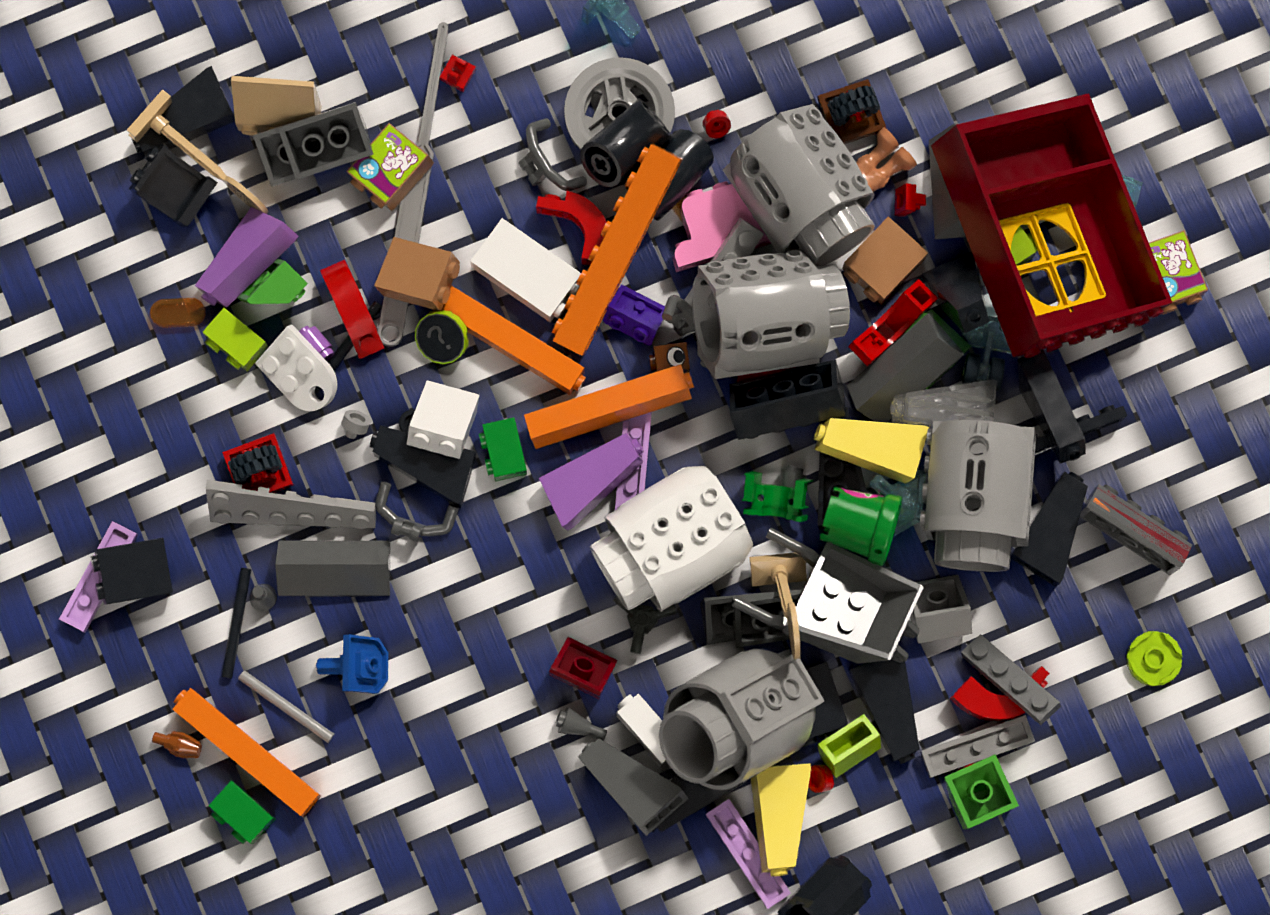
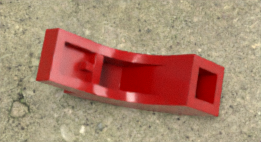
(581, 212)
(352, 309)
(893, 323)
(989, 706)

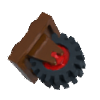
(852, 111)

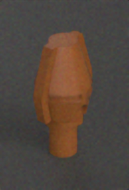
(179, 744)

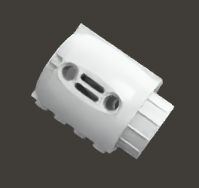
(672, 540)

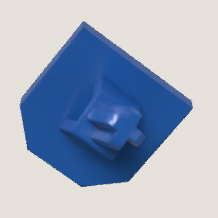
(362, 664)

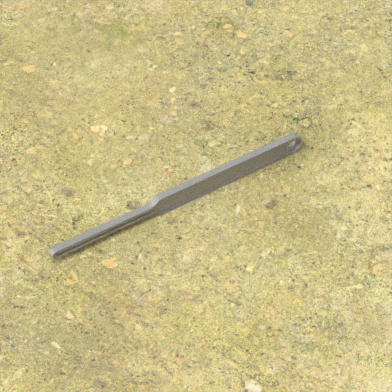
(413, 204)

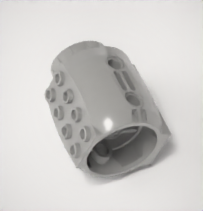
(803, 186)
(767, 312)
(978, 492)
(738, 718)

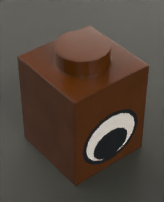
(668, 356)

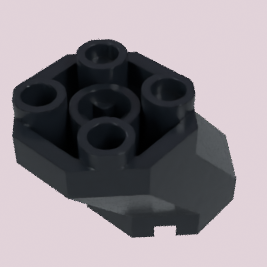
(831, 890)

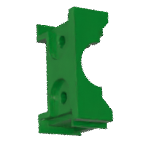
(776, 498)

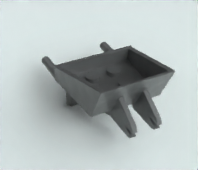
(847, 605)

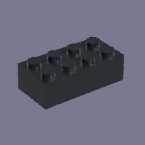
(787, 400)

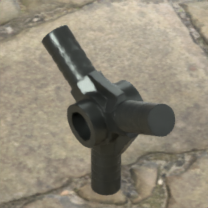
(642, 621)

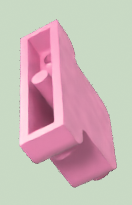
(708, 221)

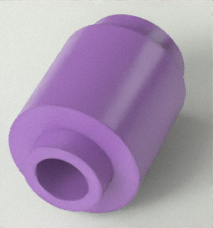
(318, 341)

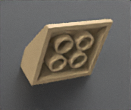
(271, 103)

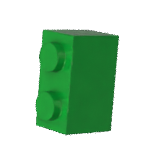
(504, 449)
(241, 813)

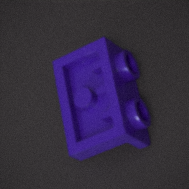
(634, 315)

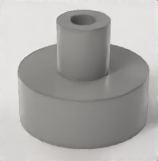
(355, 423)

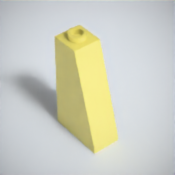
(876, 446)
(779, 812)

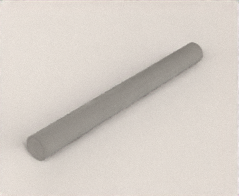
(286, 706)

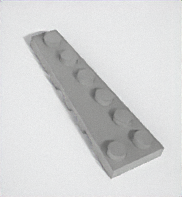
(236, 505)

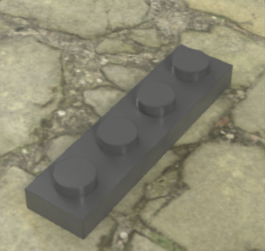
(1010, 679)

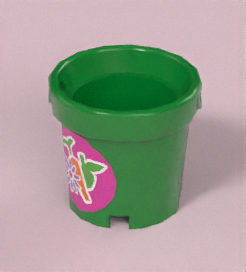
(862, 523)

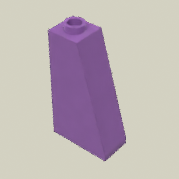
(244, 257)
(590, 478)

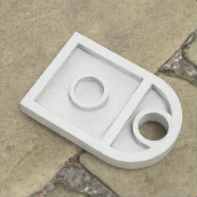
(297, 369)

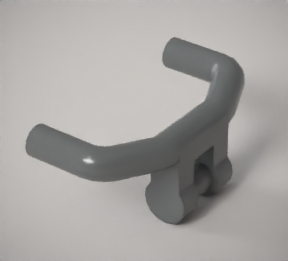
(538, 158)
(680, 315)
(410, 528)

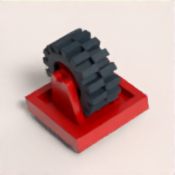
(259, 465)

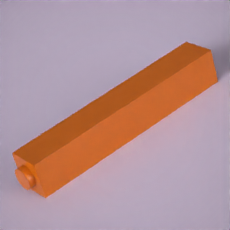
(516, 343)
(609, 406)
(245, 751)

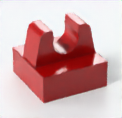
(457, 73)
(908, 200)

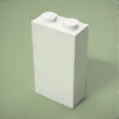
(526, 270)

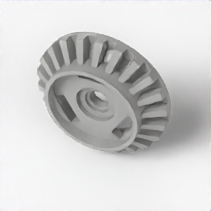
(614, 80)

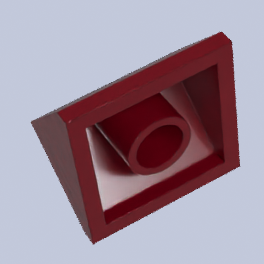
(583, 667)

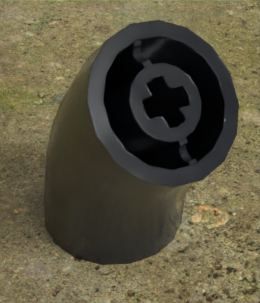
(616, 148)
(696, 160)

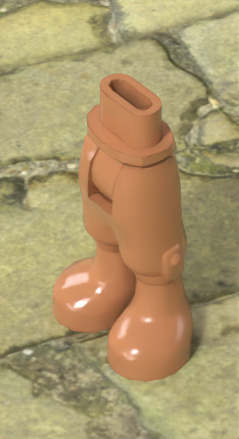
(885, 146)

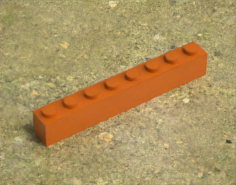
(617, 249)

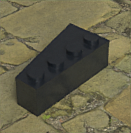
(836, 473)

